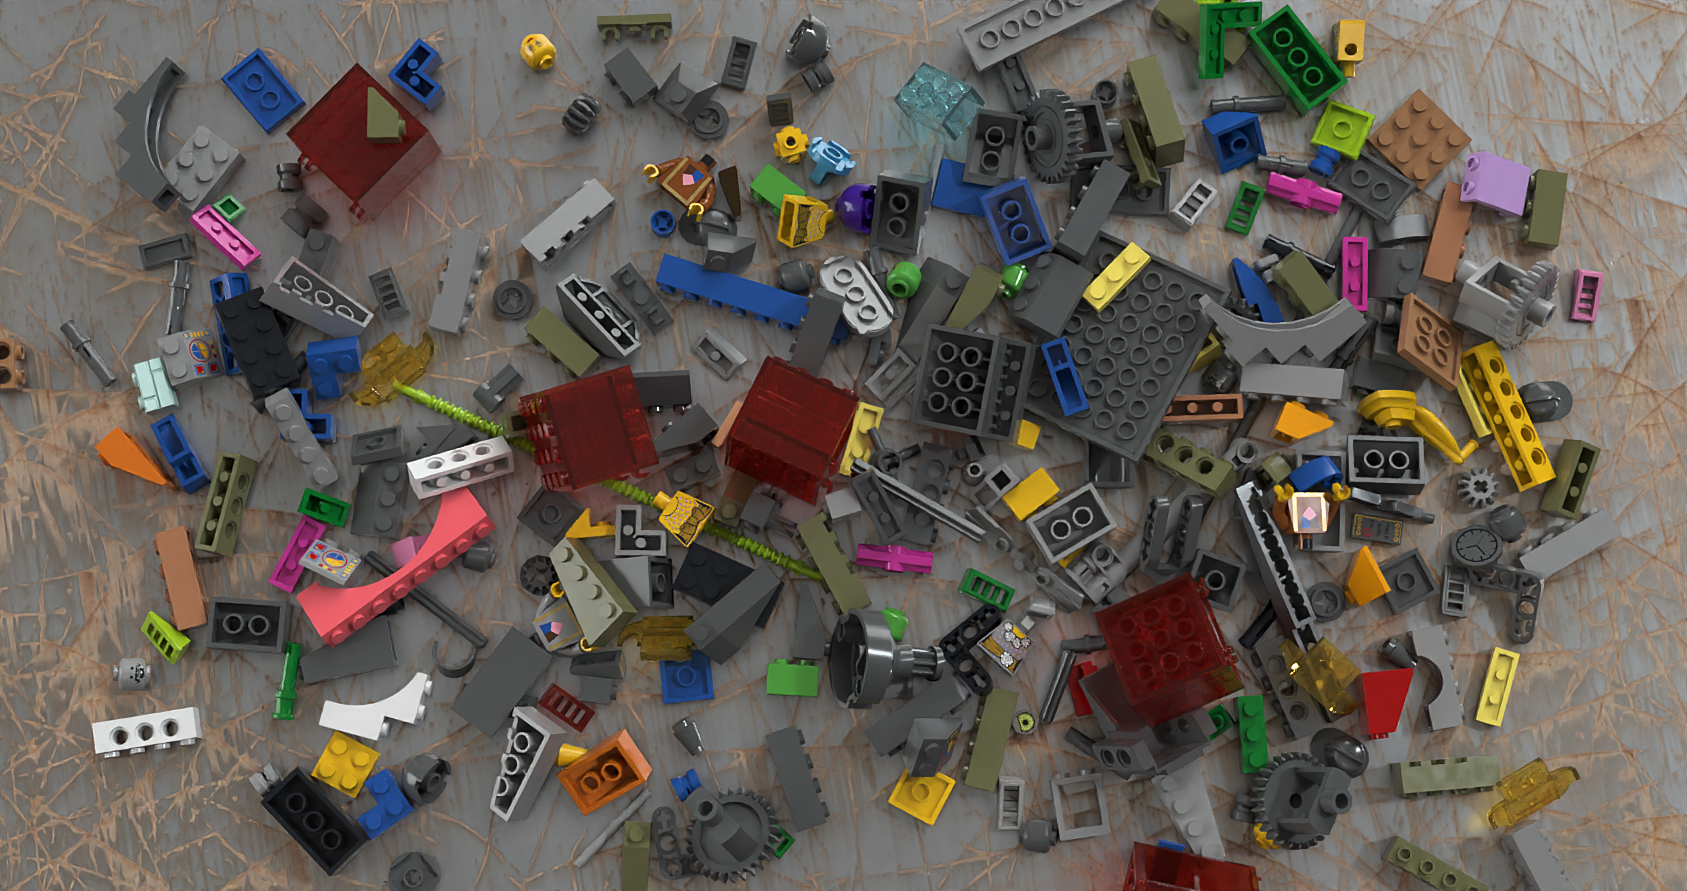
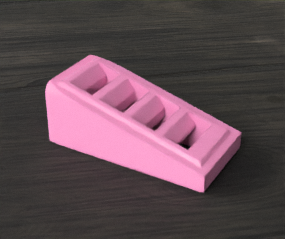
(1577, 294)

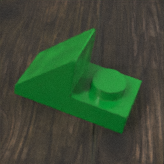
(323, 507)

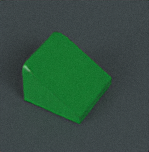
(229, 208)

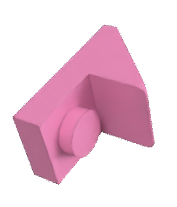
(407, 548)

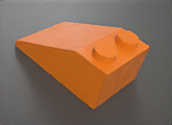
(124, 452)
(605, 772)

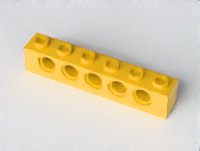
(1507, 415)

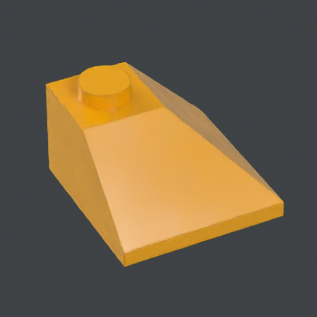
(1364, 579)

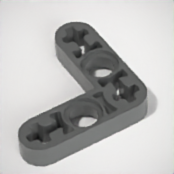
(1519, 587)
(682, 860)

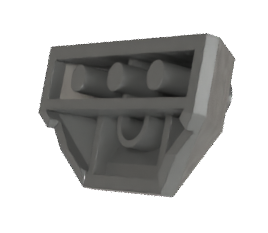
(598, 316)

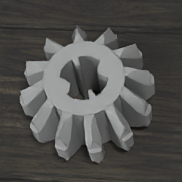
(1473, 479)

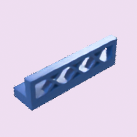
(233, 285)

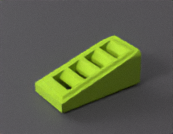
(170, 642)

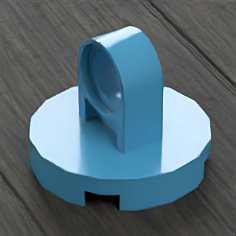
(829, 158)

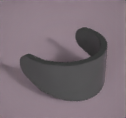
(454, 672)

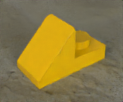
(583, 528)

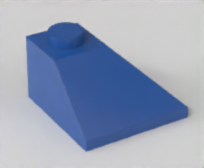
(1233, 139)

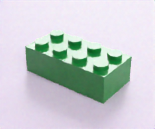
(1296, 60)

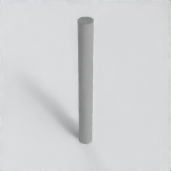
(934, 173)
(612, 828)

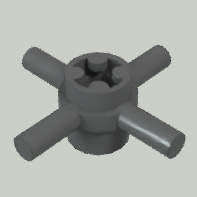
(896, 457)

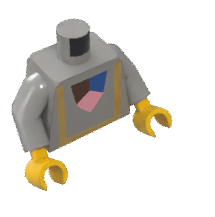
(558, 626)

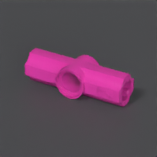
(1303, 193)
(894, 558)

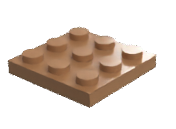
(1419, 140)
(1430, 342)

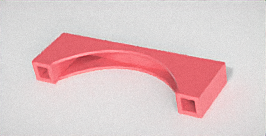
(341, 612)

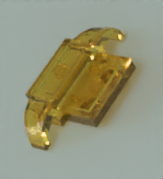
(391, 368)
(660, 637)
(1323, 674)
(1529, 791)

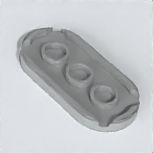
(866, 306)

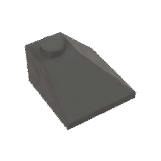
(685, 92)

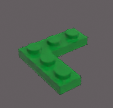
(1213, 21)

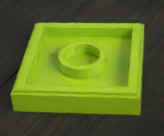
(1343, 129)

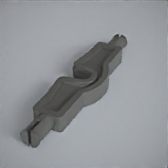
(1394, 507)

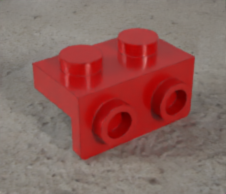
(1079, 699)

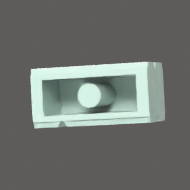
(155, 387)

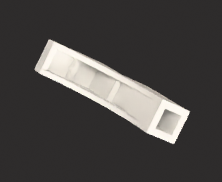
(371, 719)

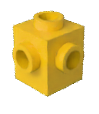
(794, 153)

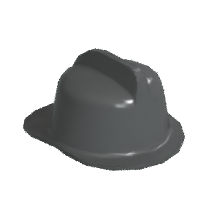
(712, 221)
(1546, 400)
(1340, 751)

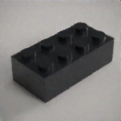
(257, 344)
(711, 575)
(316, 821)

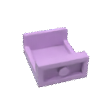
(1495, 183)

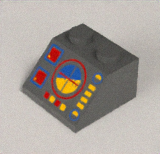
(930, 745)

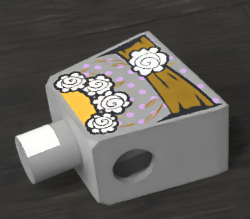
(1008, 644)

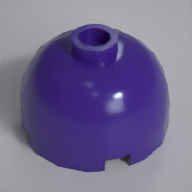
(856, 207)

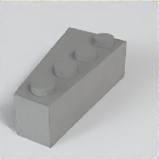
(567, 224)
(459, 282)

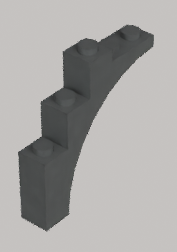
(140, 137)

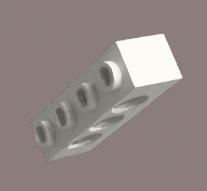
(460, 467)
(107, 732)

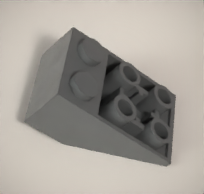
(687, 433)

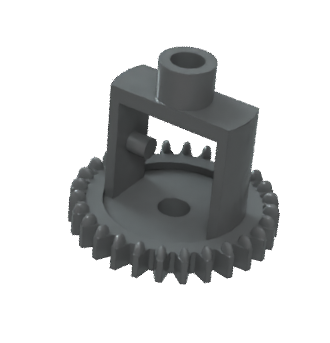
(1053, 135)
(1299, 800)
(730, 833)

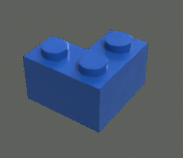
(413, 75)
(329, 360)
(322, 425)
(392, 807)

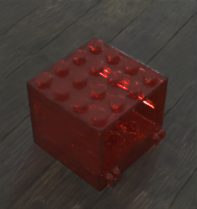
(337, 144)
(791, 430)
(589, 431)
(1169, 650)

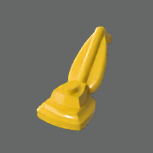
(1398, 408)

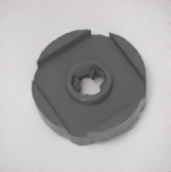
(418, 861)

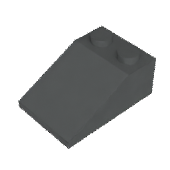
(993, 147)
(900, 211)

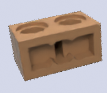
(12, 365)

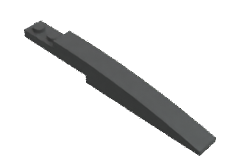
(1279, 573)

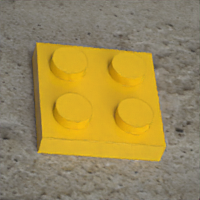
(346, 764)
(922, 795)

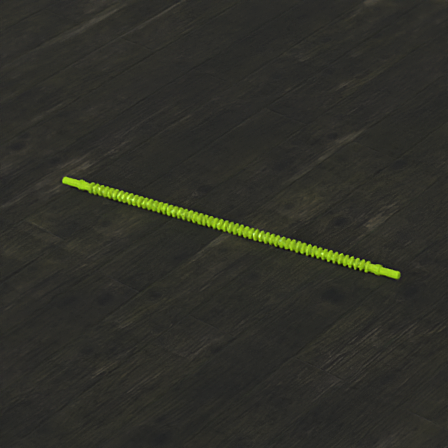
(796, 566)

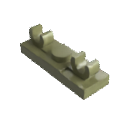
(634, 24)
(1139, 155)

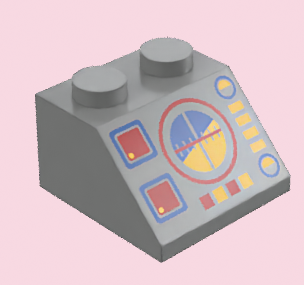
(191, 357)
(333, 563)

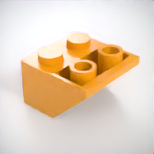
(1297, 424)

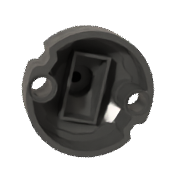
(868, 659)

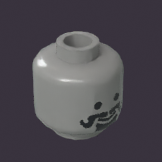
(132, 674)

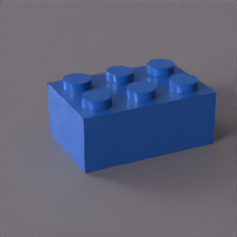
(1014, 221)

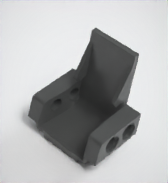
(1130, 742)

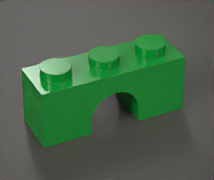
(1252, 733)

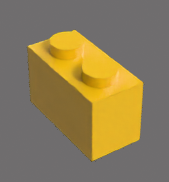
(1031, 495)

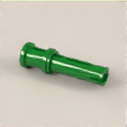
(286, 693)

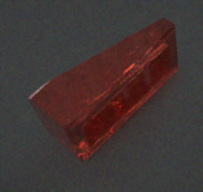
(563, 694)

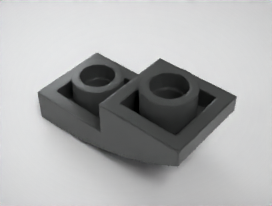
(1403, 228)

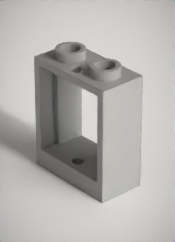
(1082, 832)

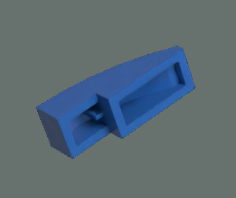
(1255, 292)
(1064, 376)
(180, 454)

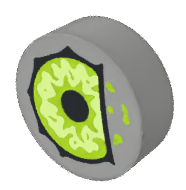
(1024, 722)

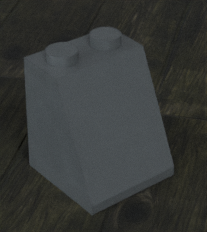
(643, 580)

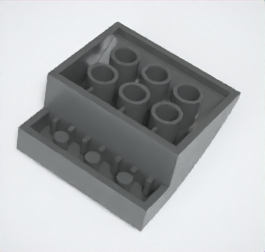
(972, 383)

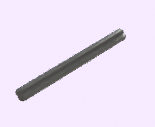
(922, 503)
(430, 603)

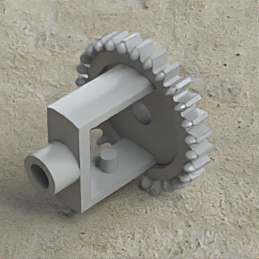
(1529, 305)

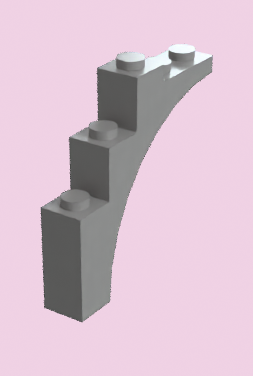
(1315, 335)

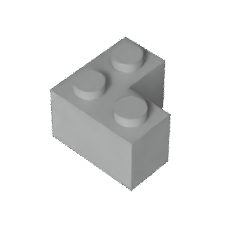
(632, 539)

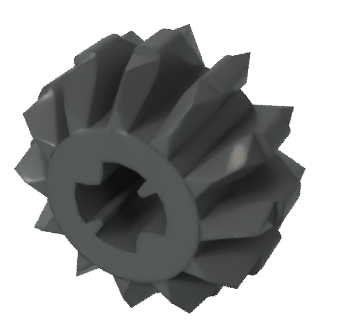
(581, 114)

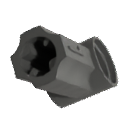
(493, 393)

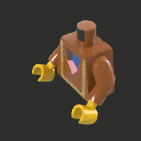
(686, 182)
(1306, 512)

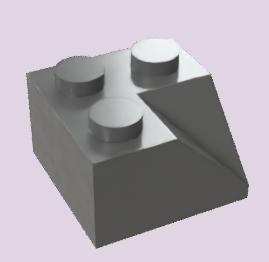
(1221, 575)

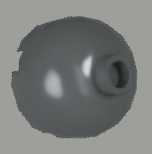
(809, 41)
(424, 777)

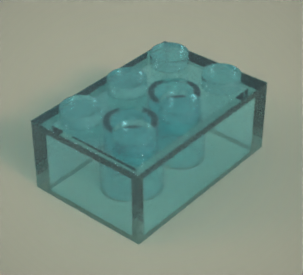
(939, 101)

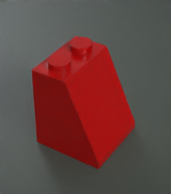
(1381, 700)

